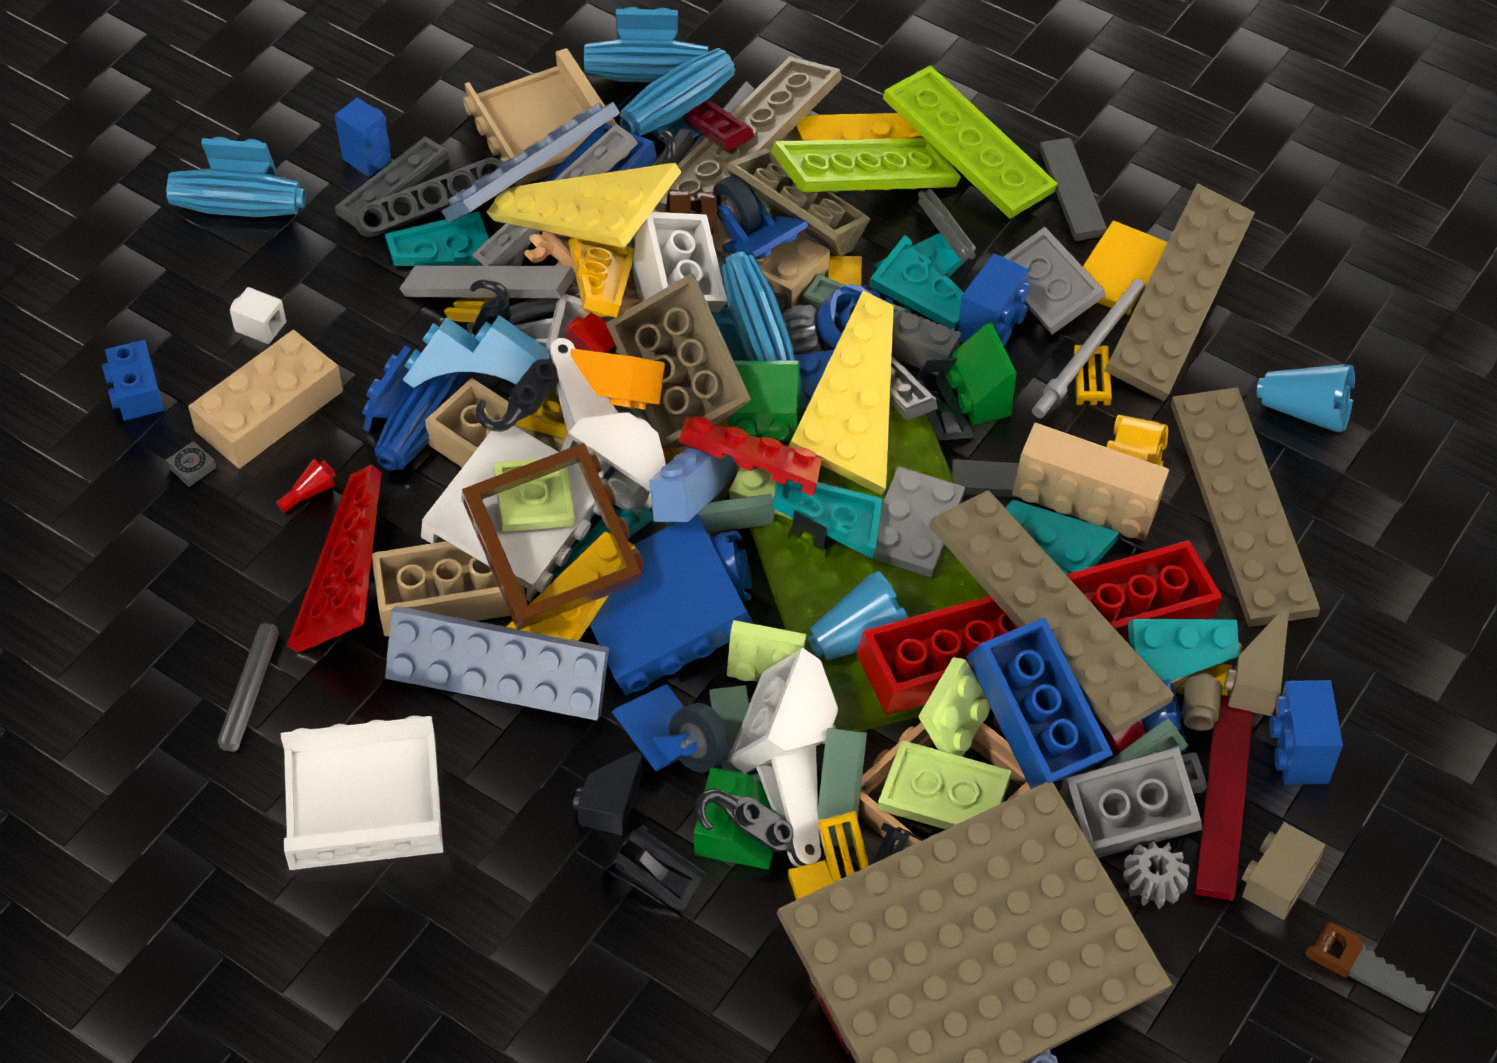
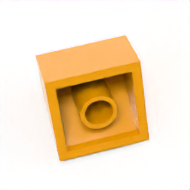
(623, 378)

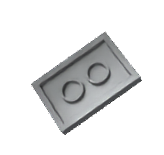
(1057, 281)
(906, 517)

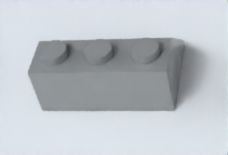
(1135, 803)

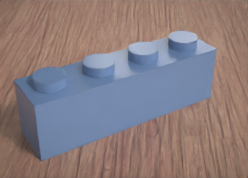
(689, 484)

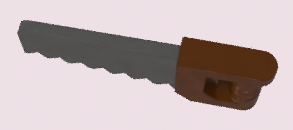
(1367, 968)

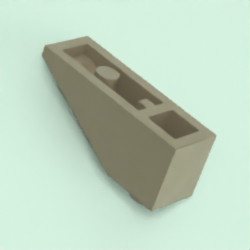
(1259, 670)

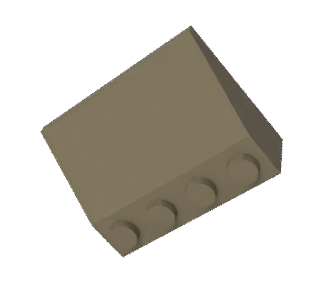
(827, 215)
(698, 368)

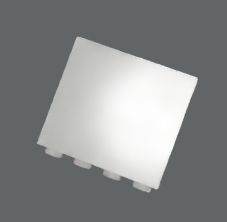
(530, 552)
(361, 792)

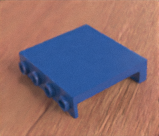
(673, 613)

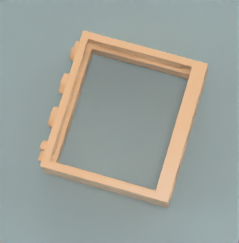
(985, 742)

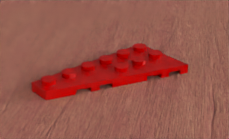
(341, 577)

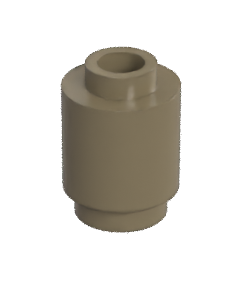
(1201, 702)

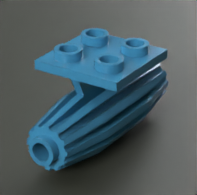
(643, 48)
(676, 93)
(238, 183)
(753, 319)

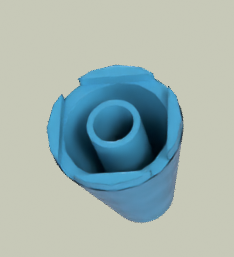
(1311, 394)
(864, 608)

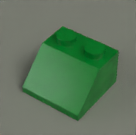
(983, 377)
(774, 401)
(725, 840)

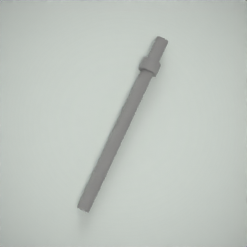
(1057, 388)

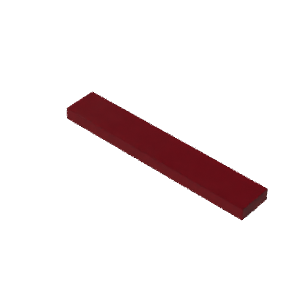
(1224, 803)

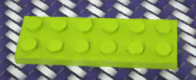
(970, 141)
(864, 164)

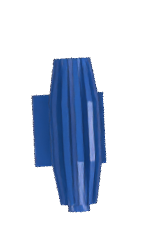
(406, 410)

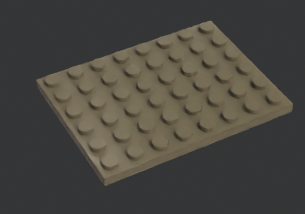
(976, 942)

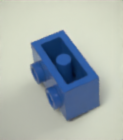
(363, 137)
(133, 380)

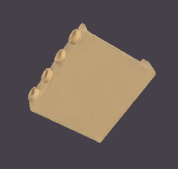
(530, 109)

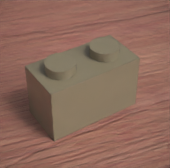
(1282, 870)

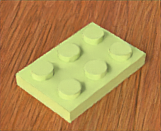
(940, 786)

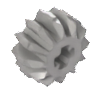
(803, 329)
(1156, 874)

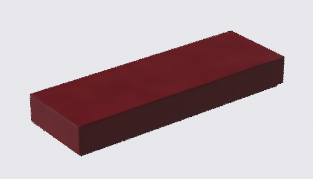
(718, 125)

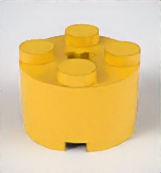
(1140, 438)

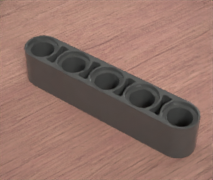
(414, 199)

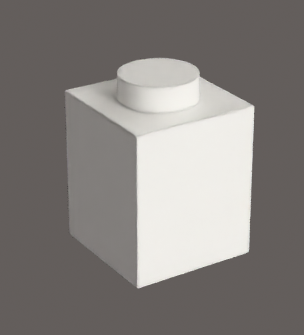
(257, 315)

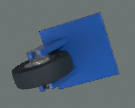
(743, 213)
(672, 732)

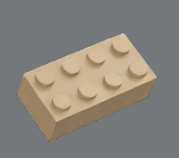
(789, 266)
(266, 398)
(455, 427)
(1089, 481)
(436, 581)

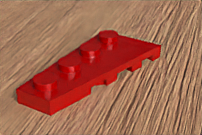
(753, 453)

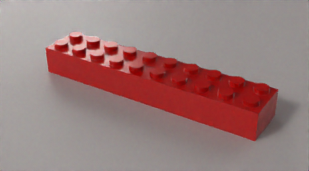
(912, 654)

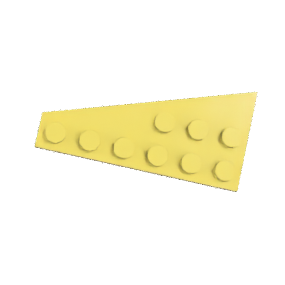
(589, 207)
(851, 403)

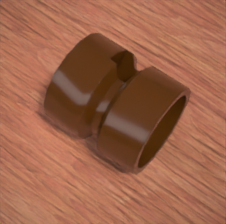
(702, 202)

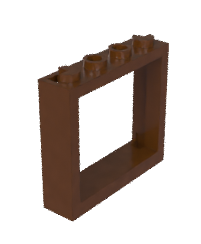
(520, 612)

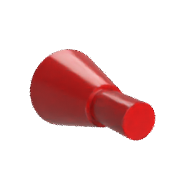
(313, 481)

